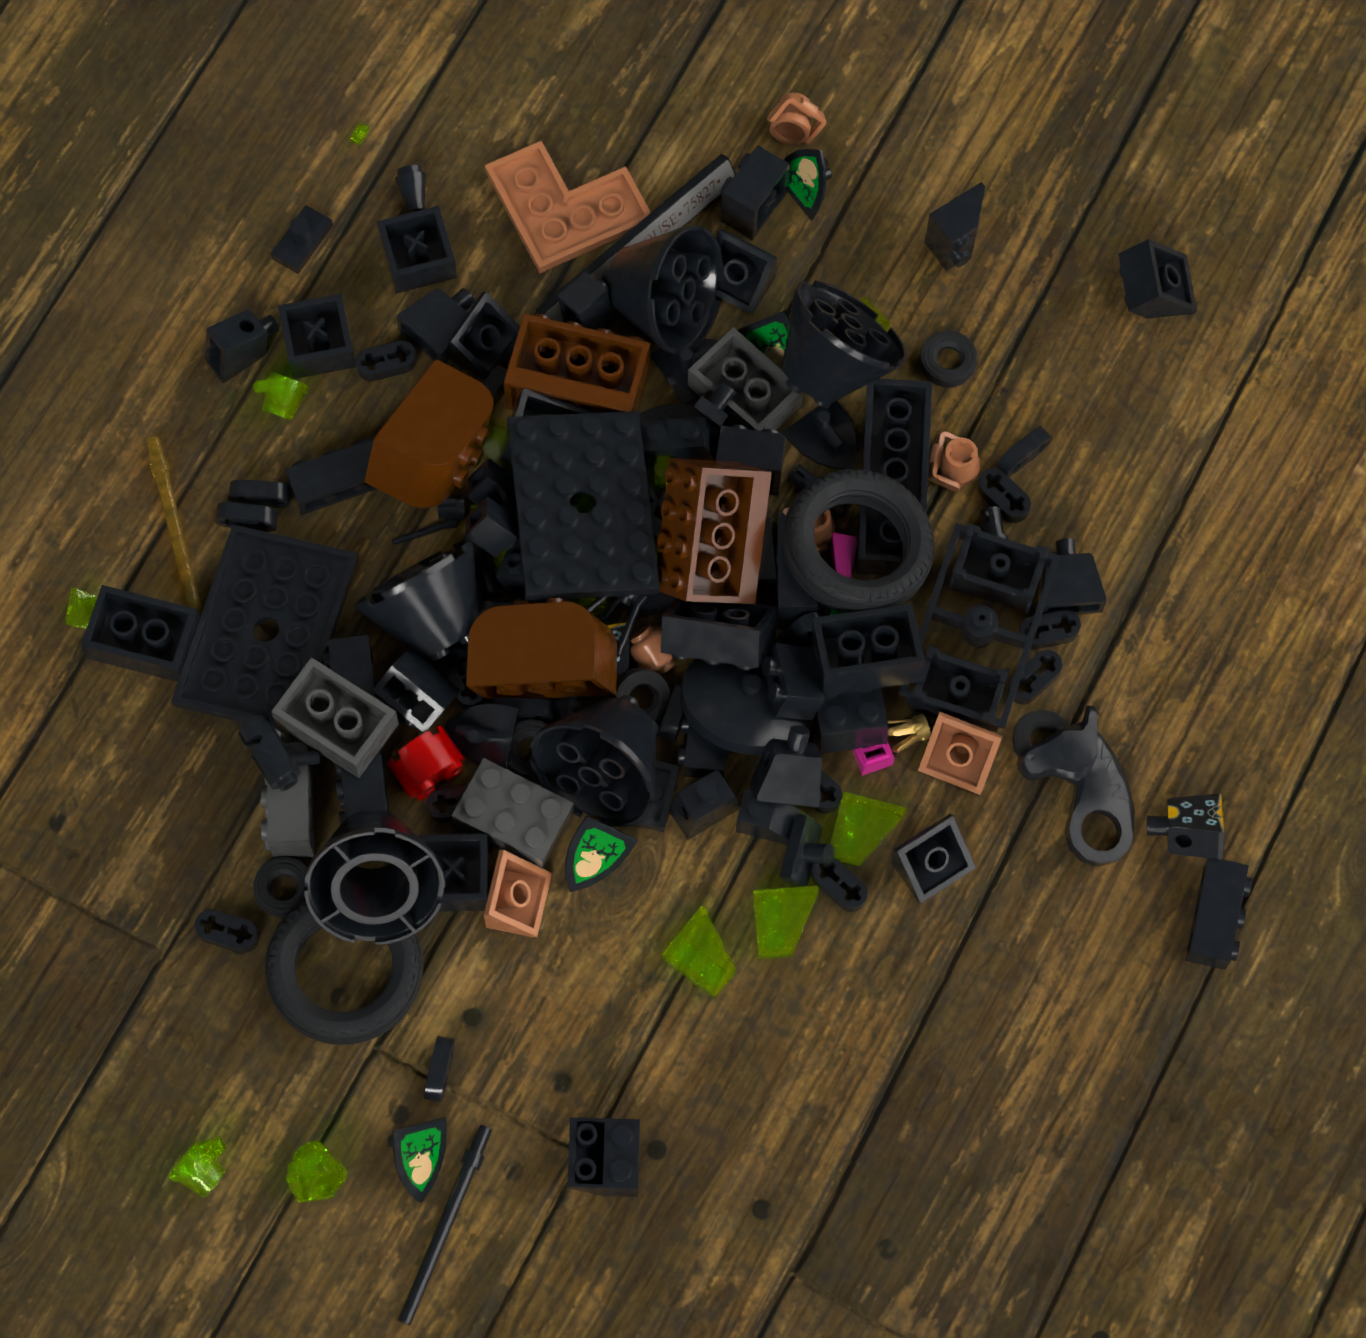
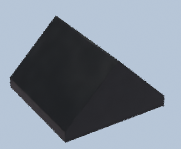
(746, 272)
(483, 337)
(933, 859)

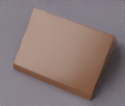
(960, 753)
(516, 896)

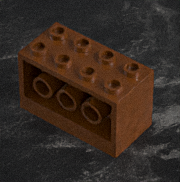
(578, 365)
(712, 530)

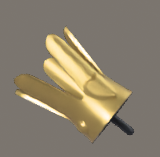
(916, 725)

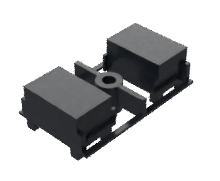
(998, 573)

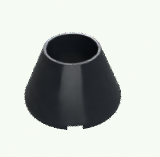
(374, 902)

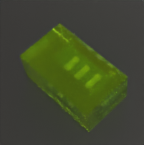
(359, 134)

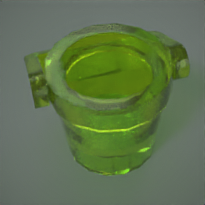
(281, 394)
(199, 1167)
(318, 1171)

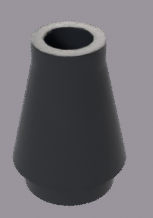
(412, 186)

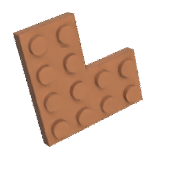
(558, 221)

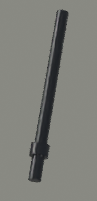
(471, 1161)

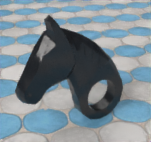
(1099, 783)

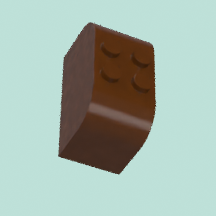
(432, 438)
(541, 652)

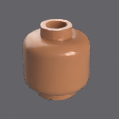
(646, 650)

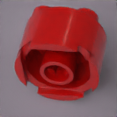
(426, 763)

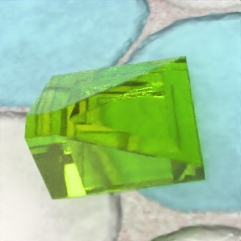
(80, 608)

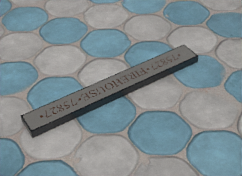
(670, 215)

